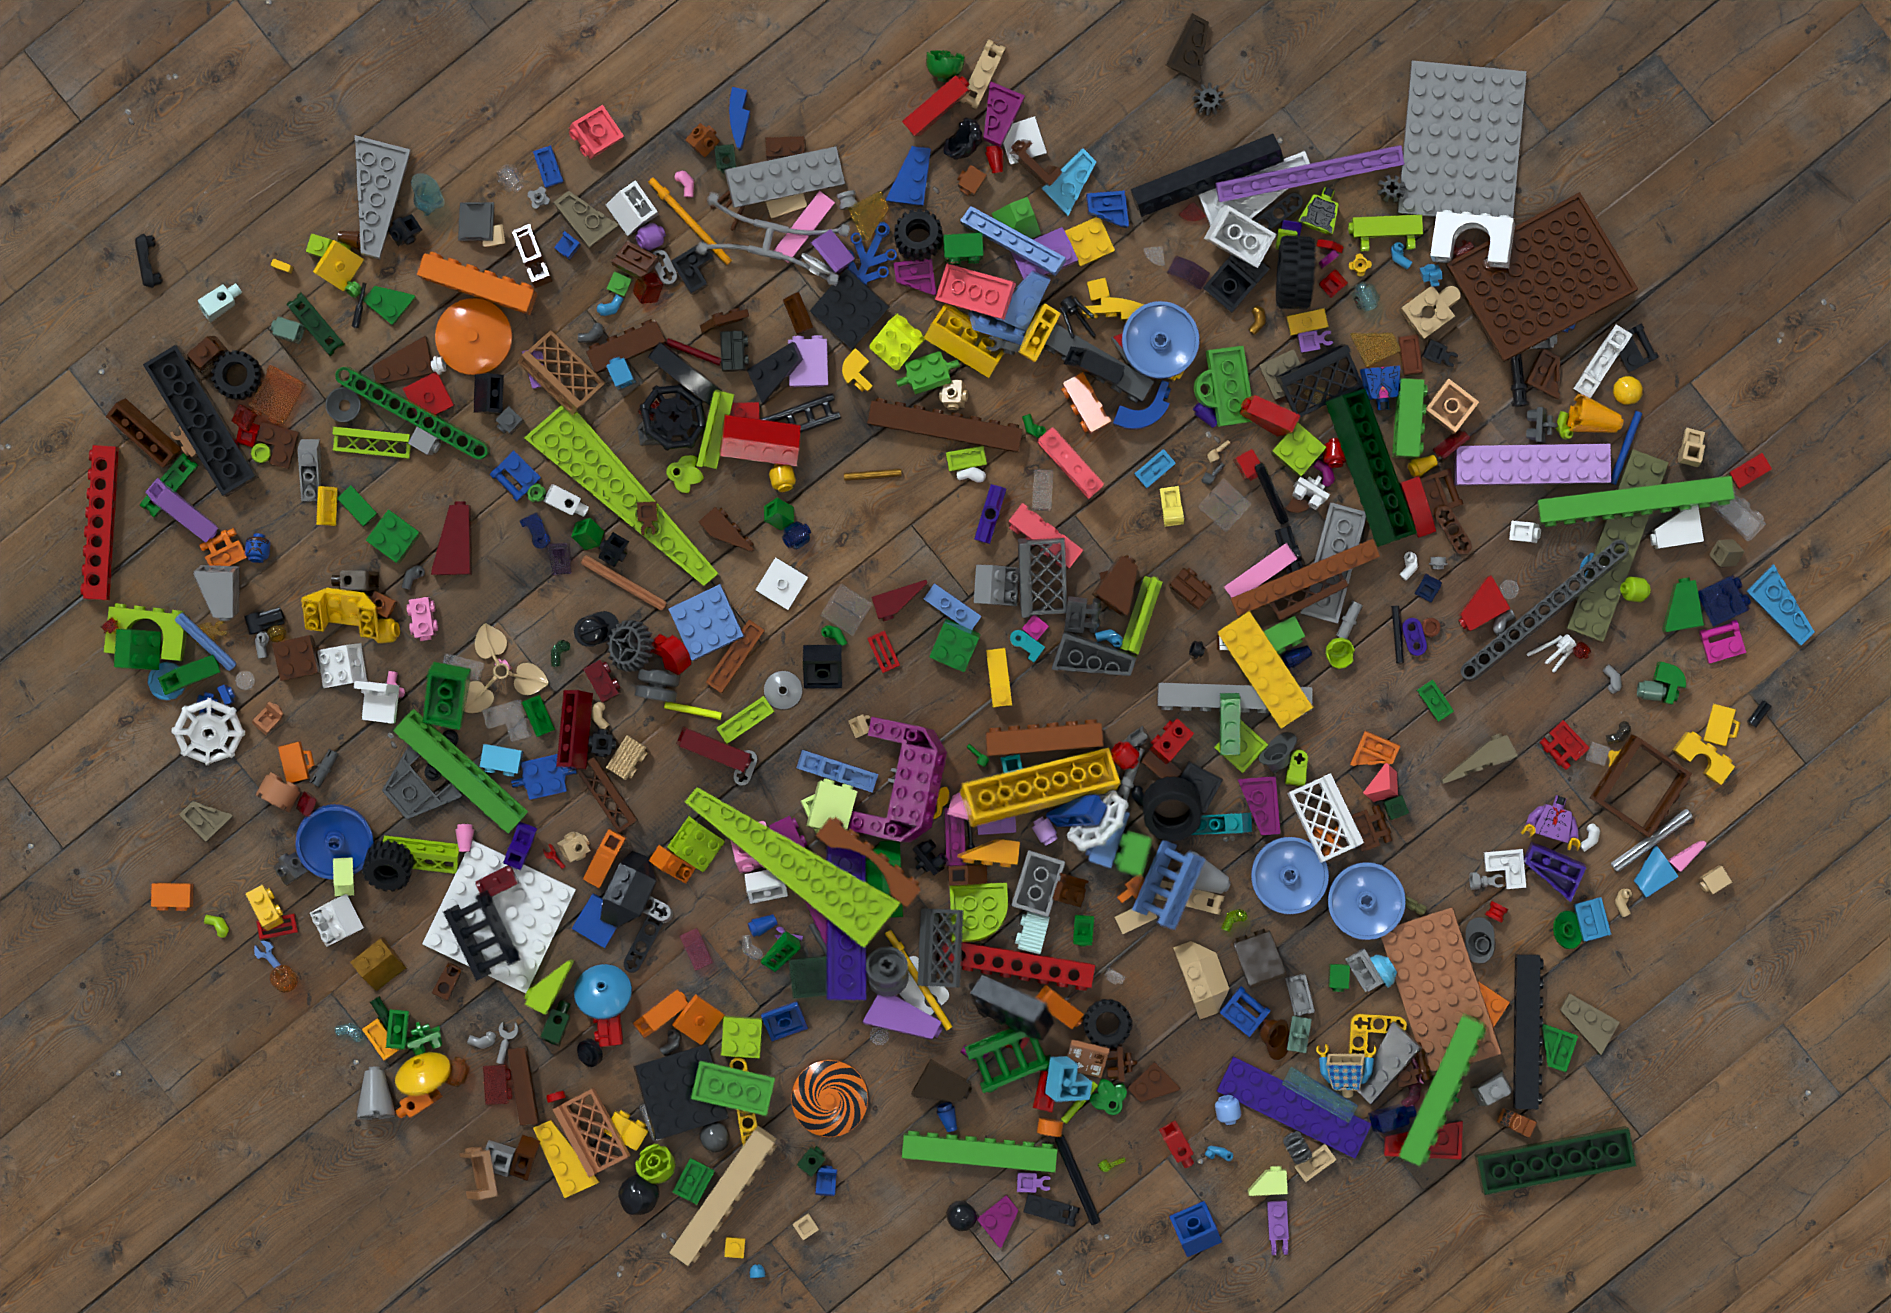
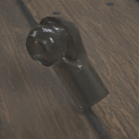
(1621, 735)

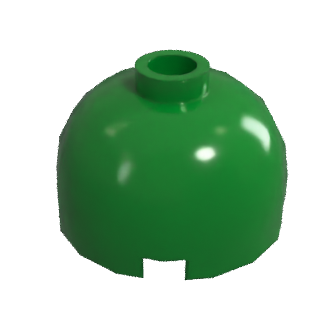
(944, 65)

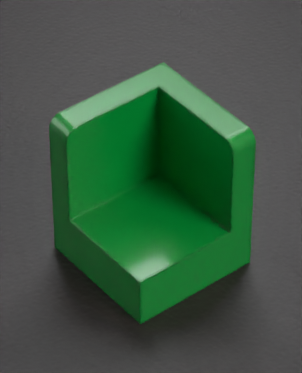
(779, 514)
(587, 534)

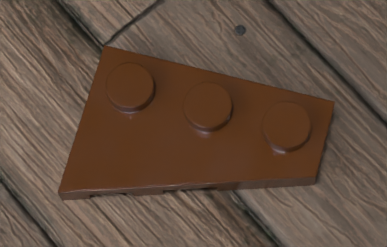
(405, 364)

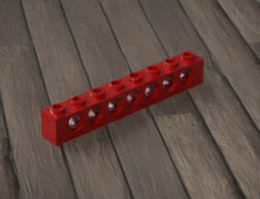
(106, 532)
(1085, 970)

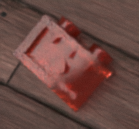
(496, 1084)

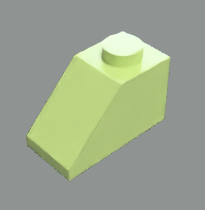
(1270, 1182)

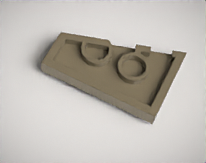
(585, 220)
(1589, 1021)

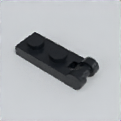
(1050, 1209)

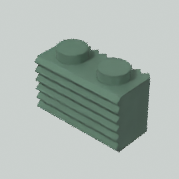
(288, 330)

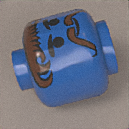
(257, 548)

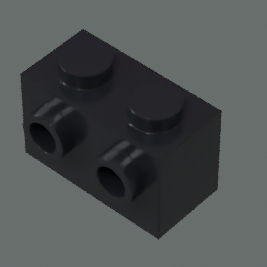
(488, 393)

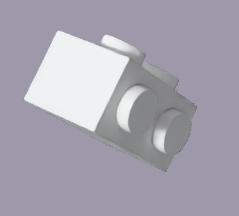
(765, 884)

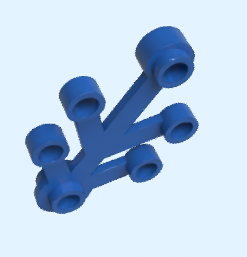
(868, 259)

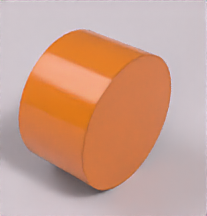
(1050, 1127)

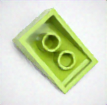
(545, 992)

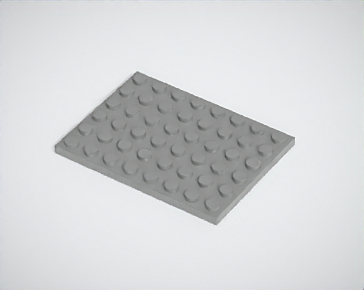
(1461, 139)

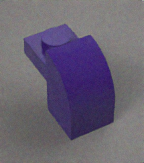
(520, 846)

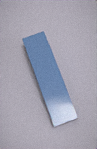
(837, 771)

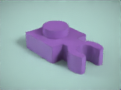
(1310, 340)
(1028, 1182)

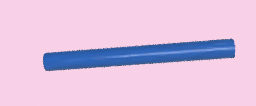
(1625, 447)

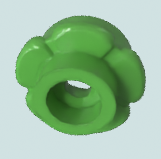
(353, 289)
(541, 492)

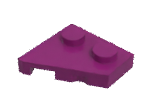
(916, 275)
(999, 1219)

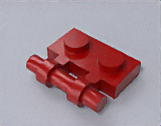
(1568, 740)

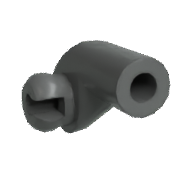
(673, 1042)

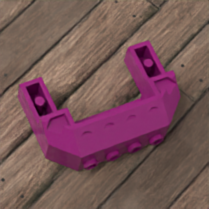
(914, 785)

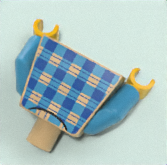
(1346, 1071)

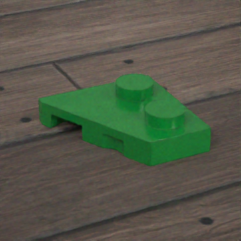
(388, 302)

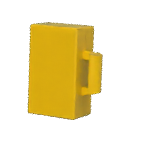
(1720, 725)

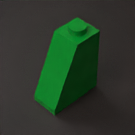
(1683, 607)
(189, 674)

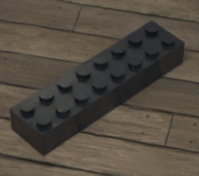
(200, 420)

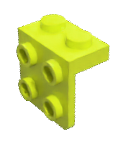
(896, 342)

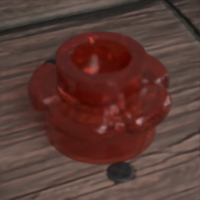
(110, 625)
(1581, 650)

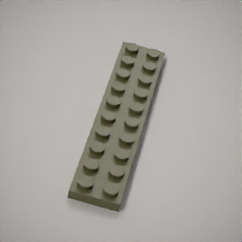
(1597, 604)

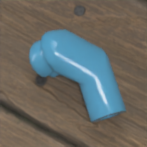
(1398, 256)
(1111, 636)
(1220, 1151)

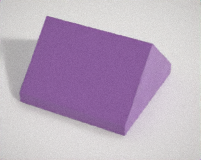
(833, 251)

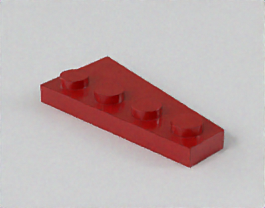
(1446, 1146)

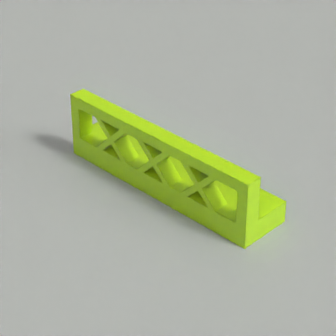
(375, 435)
(710, 446)
(431, 850)

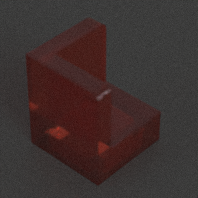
(648, 289)

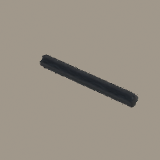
(1077, 1180)

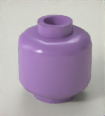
(650, 236)

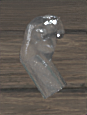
(749, 949)

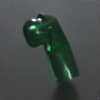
(556, 651)

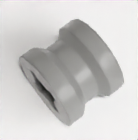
(846, 199)

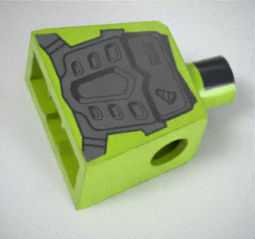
(1320, 212)

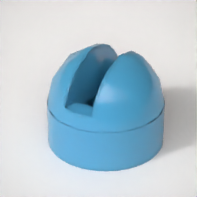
(757, 1271)

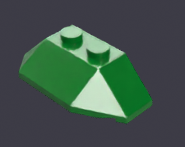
(875, 877)

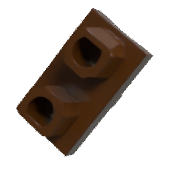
(1118, 1072)

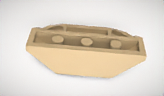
(1203, 977)

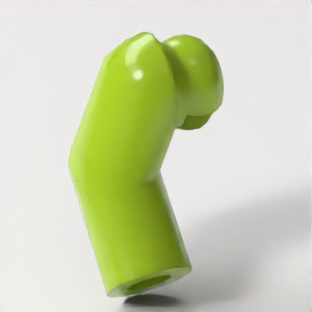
(1563, 429)
(219, 924)

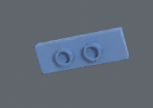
(952, 607)

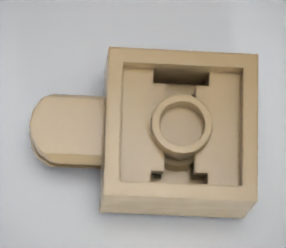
(1430, 310)

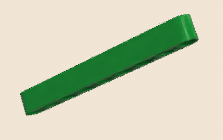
(402, 411)

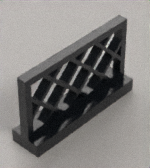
(1317, 364)

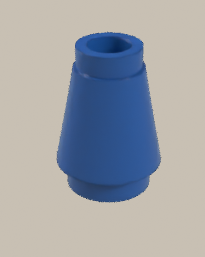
(761, 925)
(947, 1116)

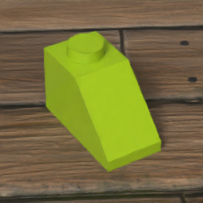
(318, 245)

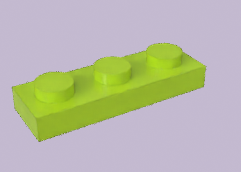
(745, 719)

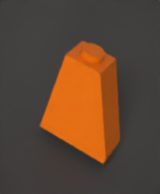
(1060, 1007)
(661, 1013)

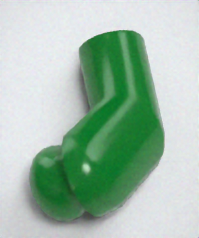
(1031, 428)
(835, 633)

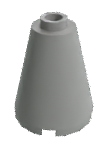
(1210, 878)
(375, 1096)

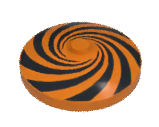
(829, 1098)

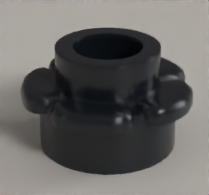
(1197, 649)

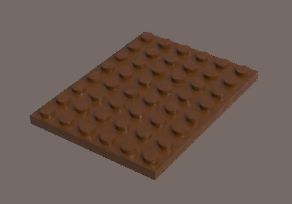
(1555, 278)

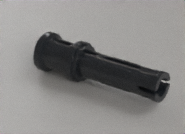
(1518, 386)

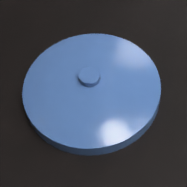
(1160, 340)
(1289, 875)
(1366, 900)

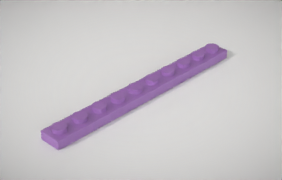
(1309, 173)

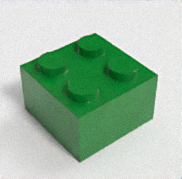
(963, 248)
(393, 536)
(955, 645)
(137, 649)

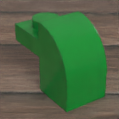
(1672, 677)

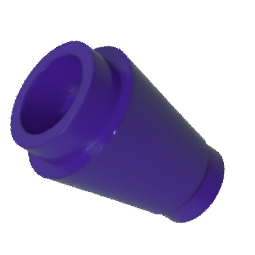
(1205, 414)

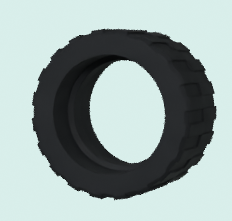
(1172, 828)

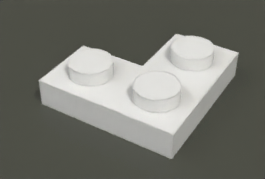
(1511, 862)

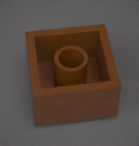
(296, 658)

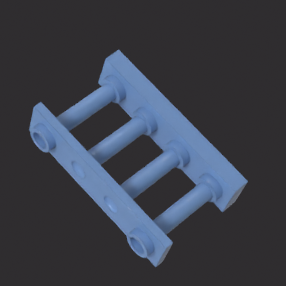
(1181, 890)

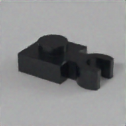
(1437, 352)

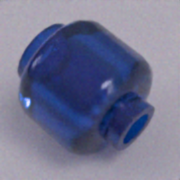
(796, 535)

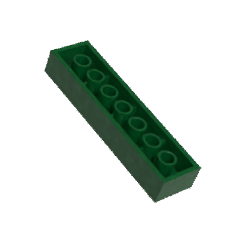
(1371, 467)
(1555, 1160)

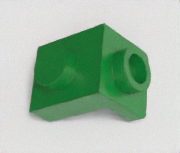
(1083, 930)

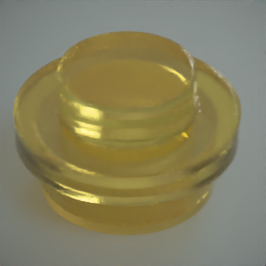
(276, 633)

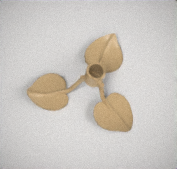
(528, 679)

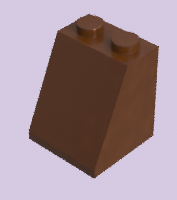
(1118, 585)

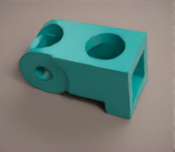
(1023, 640)

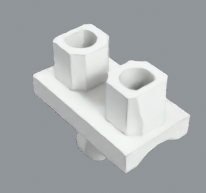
(1312, 489)

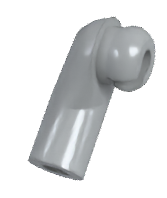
(1615, 679)

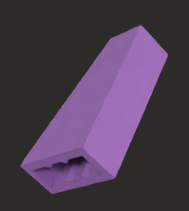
(181, 510)
(901, 1017)

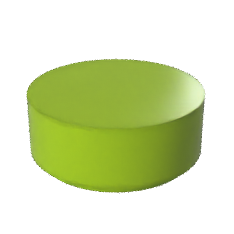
(261, 453)

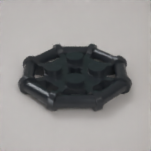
(680, 410)

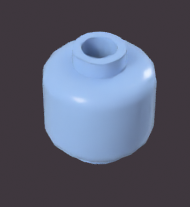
(1228, 1109)

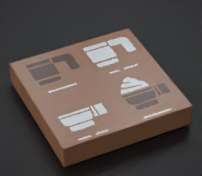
(1089, 1057)

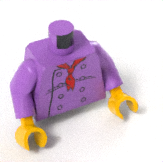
(1554, 823)

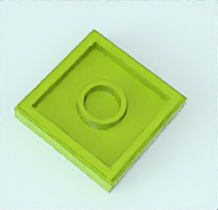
(1250, 748)

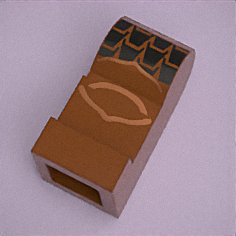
(1517, 1122)

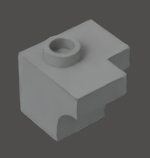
(501, 1157)

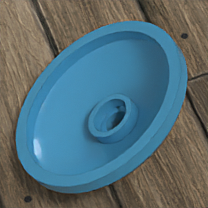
(607, 1001)

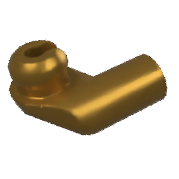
(1260, 319)

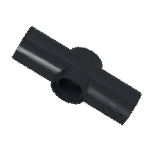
(1284, 536)

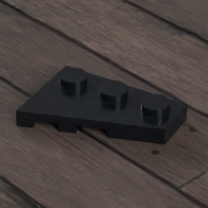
(771, 371)

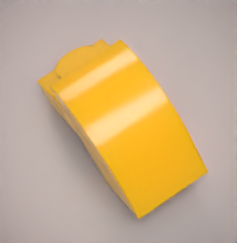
(853, 367)

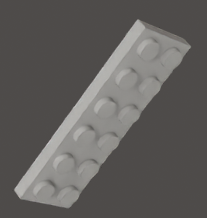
(784, 177)
(1340, 532)

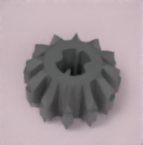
(1206, 105)
(1297, 1147)

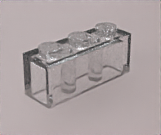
(1741, 517)

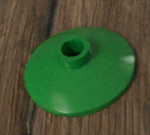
(1567, 930)

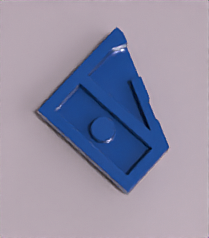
(1109, 207)

